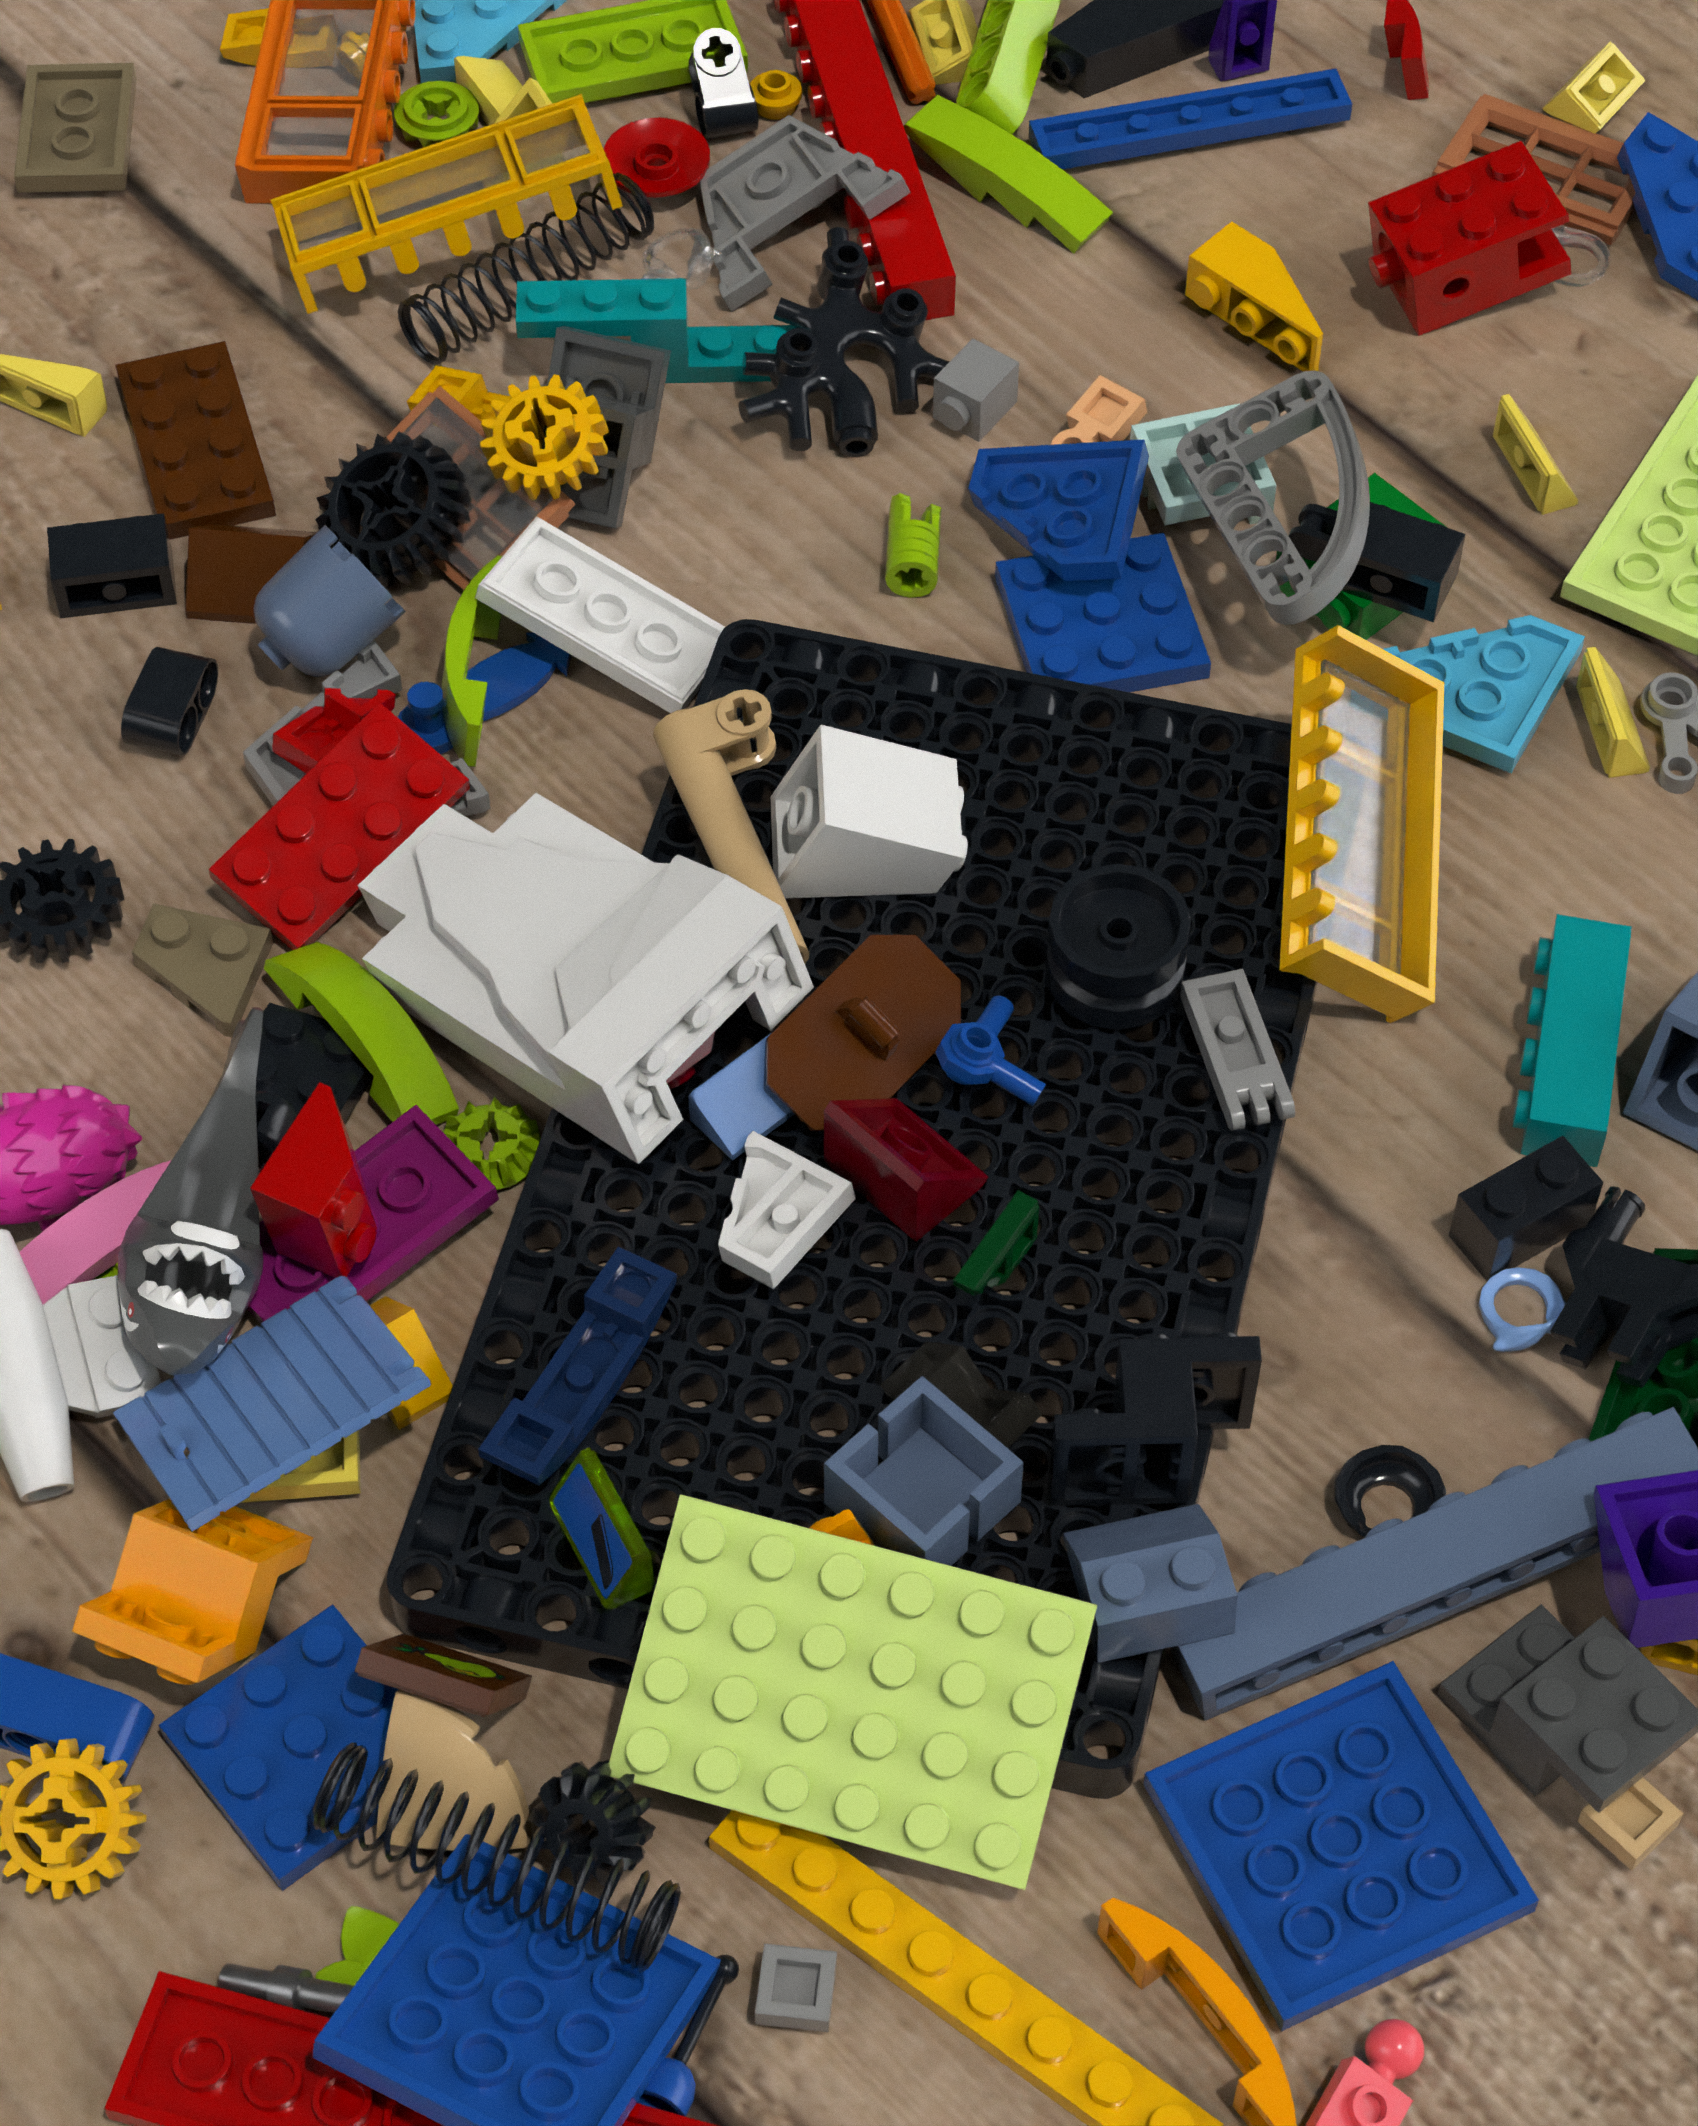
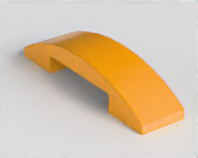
(1154, 1948)

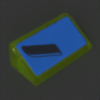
(602, 1532)

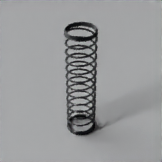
(628, 229)
(653, 1926)

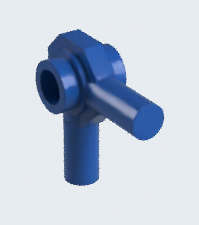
(974, 1055)

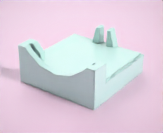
(1165, 479)

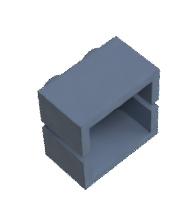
(936, 1480)

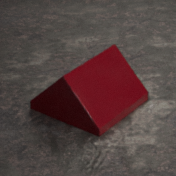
(898, 1162)

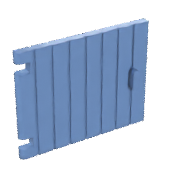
(270, 1401)

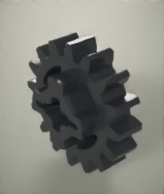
(57, 900)

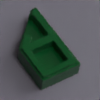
(1001, 1247)

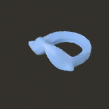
(1513, 1338)

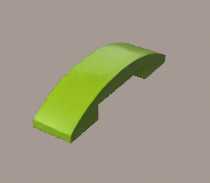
(464, 697)
(370, 1026)

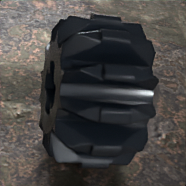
(593, 1795)

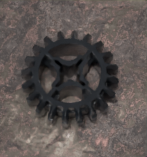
(387, 480)

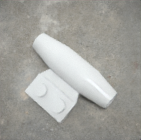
(58, 1361)

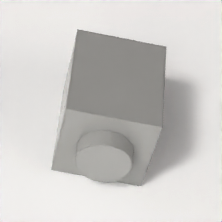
(975, 390)

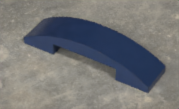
(585, 1371)

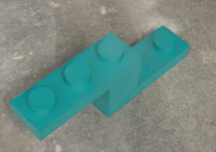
(649, 313)

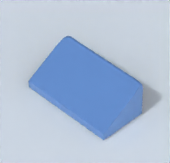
(737, 1103)

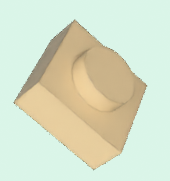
(1633, 1822)

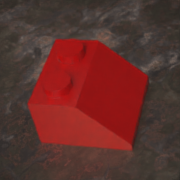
(315, 1192)

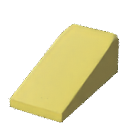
(53, 392)

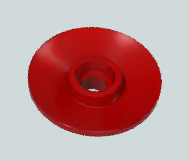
(658, 155)

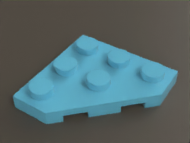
(468, 29)
(1497, 684)

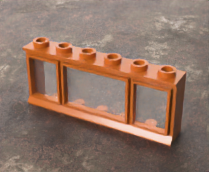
(321, 93)

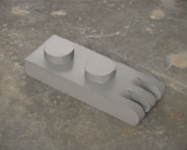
(1236, 1048)

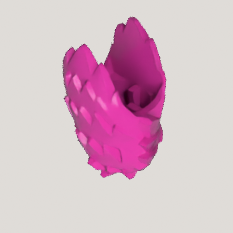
(59, 1151)

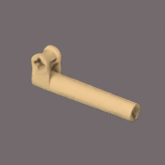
(702, 753)

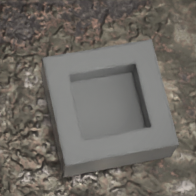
(796, 1987)

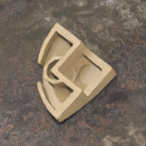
(442, 1747)

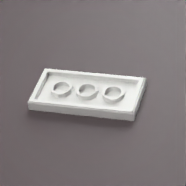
(602, 615)

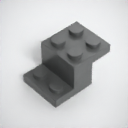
(629, 390)
(1570, 1707)

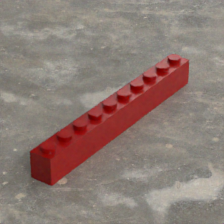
(862, 116)

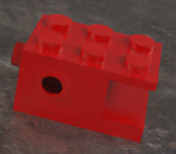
(1468, 238)

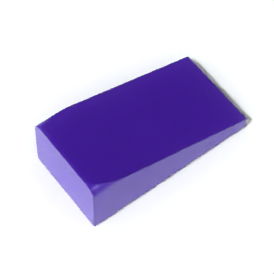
(1242, 38)

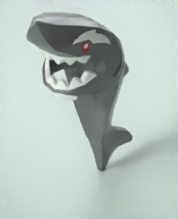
(196, 1240)

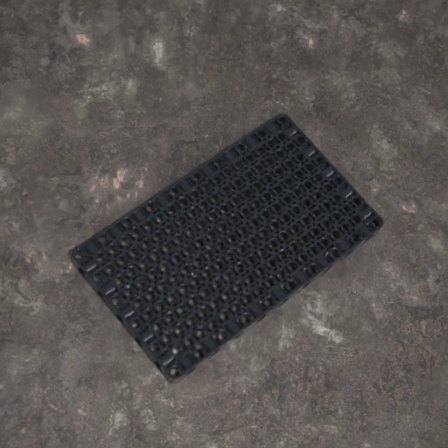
(1051, 787)

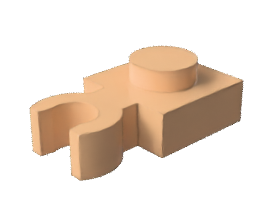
(1102, 414)

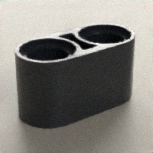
(169, 701)

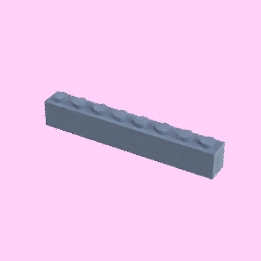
(1425, 1566)

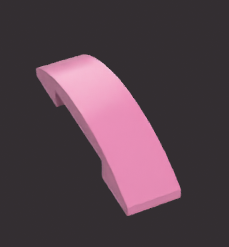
(88, 1236)

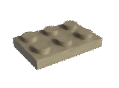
(75, 127)

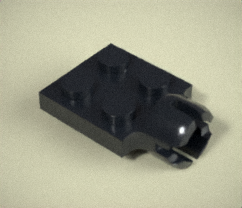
(292, 1060)

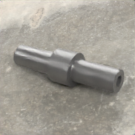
(284, 1986)

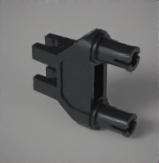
(1625, 1291)

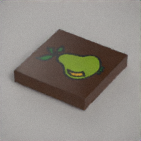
(443, 1674)

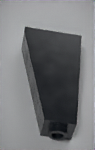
(1126, 40)

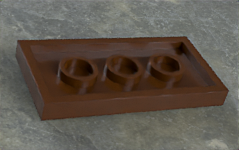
(195, 439)

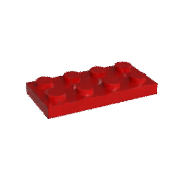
(335, 826)

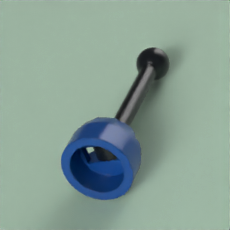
(673, 2083)

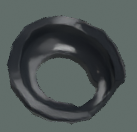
(1390, 1467)

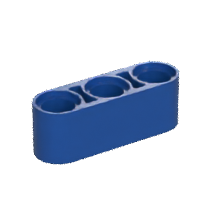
(53, 1706)

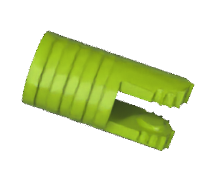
(912, 548)

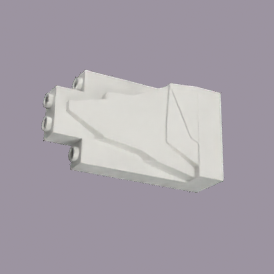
(576, 960)

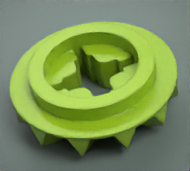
(436, 99)
(516, 1146)

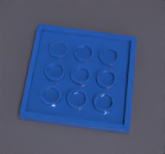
(1339, 1844)
(507, 2020)

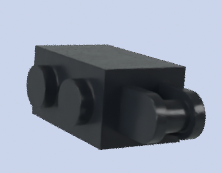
(1403, 560)

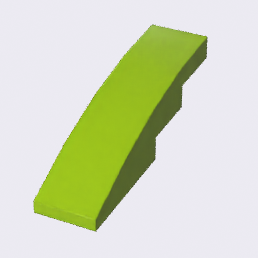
(1015, 174)

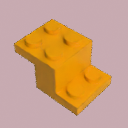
(191, 1596)

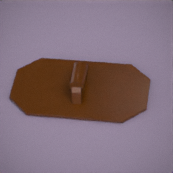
(863, 1027)

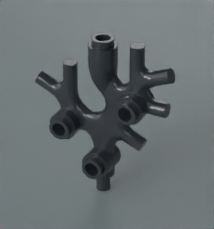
(813, 353)

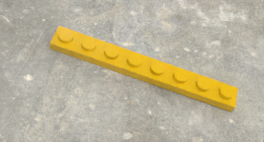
(952, 1976)

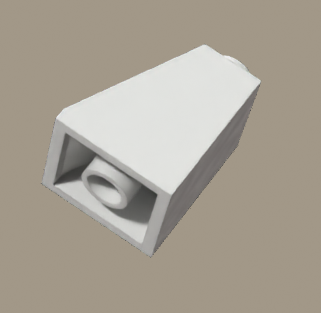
(866, 819)

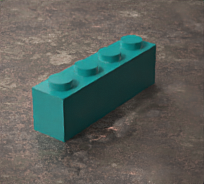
(1575, 1036)

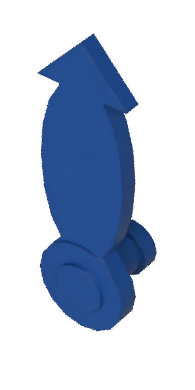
(511, 679)

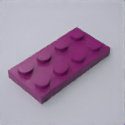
(419, 1199)

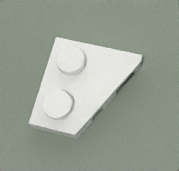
(779, 1210)

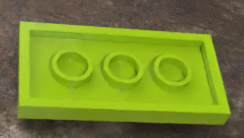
(621, 47)

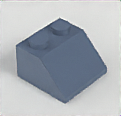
(1154, 1581)

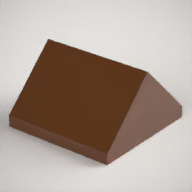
(231, 567)

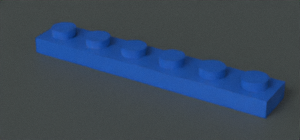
(1192, 119)

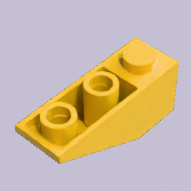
(1252, 291)

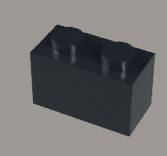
(111, 565)
(1525, 1208)

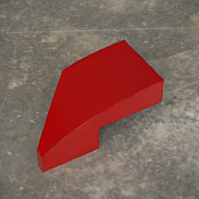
(1406, 42)
(322, 727)

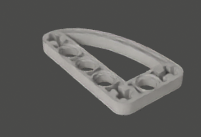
(1234, 450)

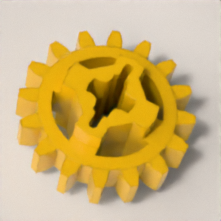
(571, 439)
(64, 1846)

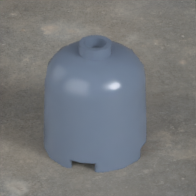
(322, 608)

